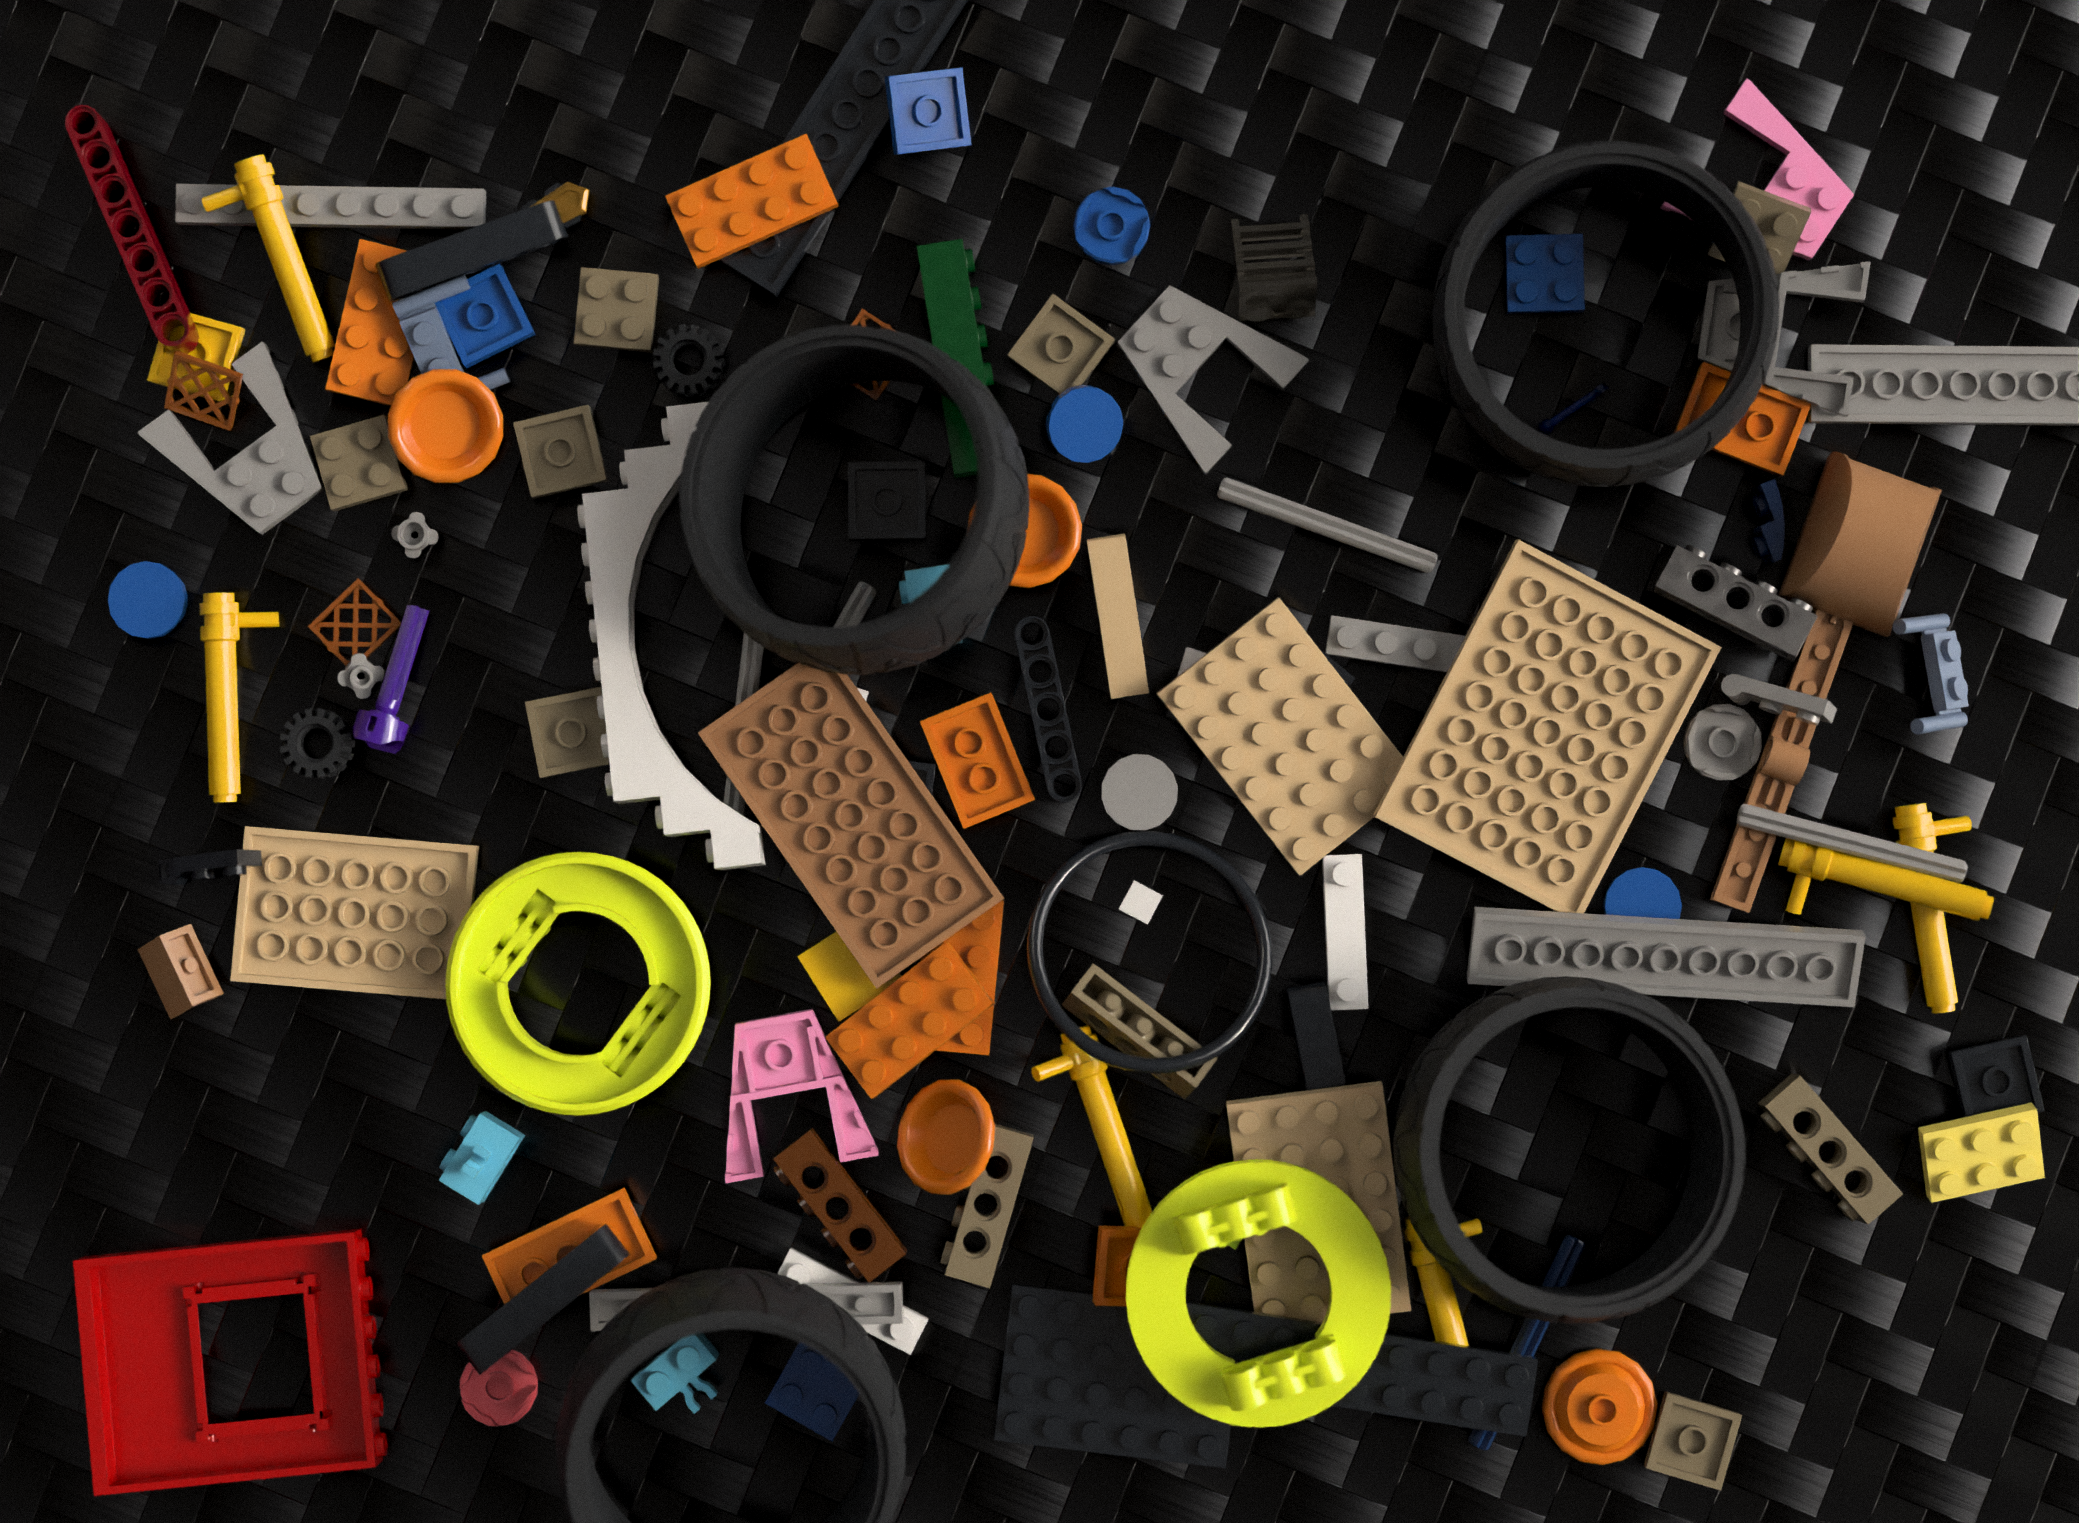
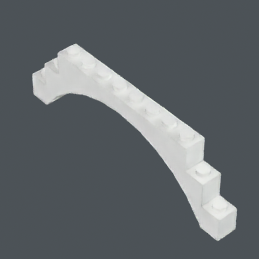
(640, 757)

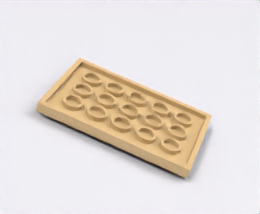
(1285, 735)
(351, 911)
(1347, 1142)

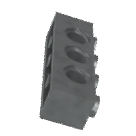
(1746, 622)

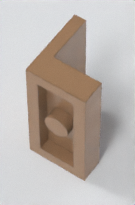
(180, 970)

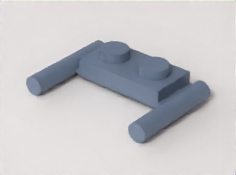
(427, 332)
(1943, 669)

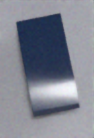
(1768, 537)

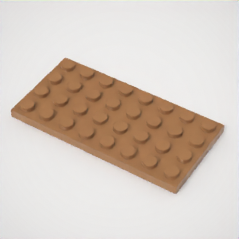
(851, 818)

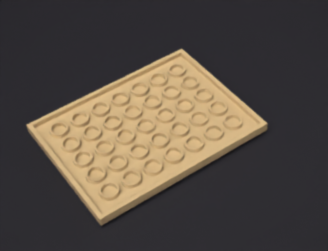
(1547, 730)

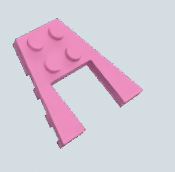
(1802, 174)
(782, 1058)

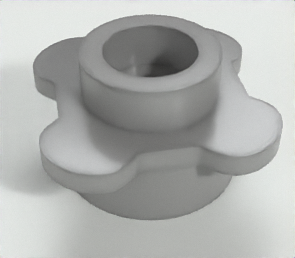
(425, 537)
(357, 665)

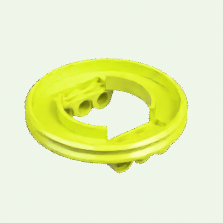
(504, 930)
(1228, 1206)

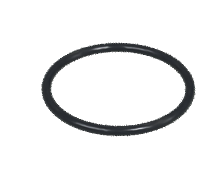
(1093, 1047)

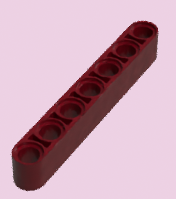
(121, 215)

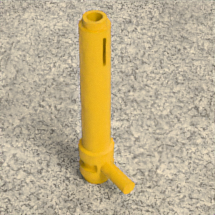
(264, 199)
(220, 635)
(1919, 831)
(1923, 889)
(1105, 1124)
(1438, 1285)

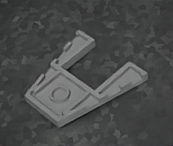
(1722, 331)
(1175, 342)
(266, 477)

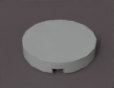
(1722, 742)
(1139, 792)

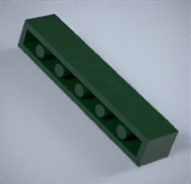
(955, 332)

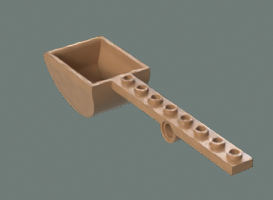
(1852, 571)

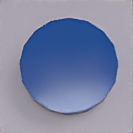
(1111, 226)
(1084, 423)
(147, 600)
(1642, 894)

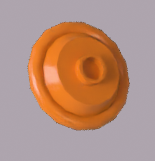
(445, 425)
(1051, 534)
(945, 1136)
(1599, 1406)

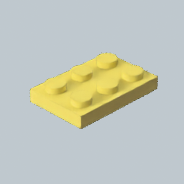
(1981, 1152)

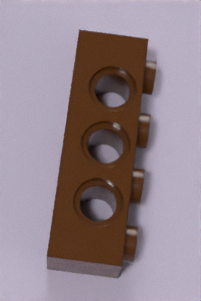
(885, 1245)

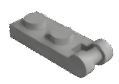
(1776, 699)

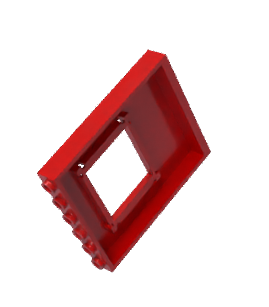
(148, 1364)

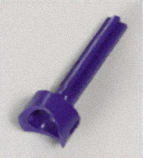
(380, 726)

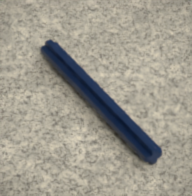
(1532, 1329)

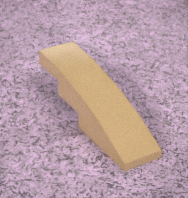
(1117, 616)

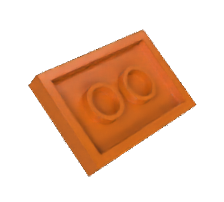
(1766, 431)
(977, 760)

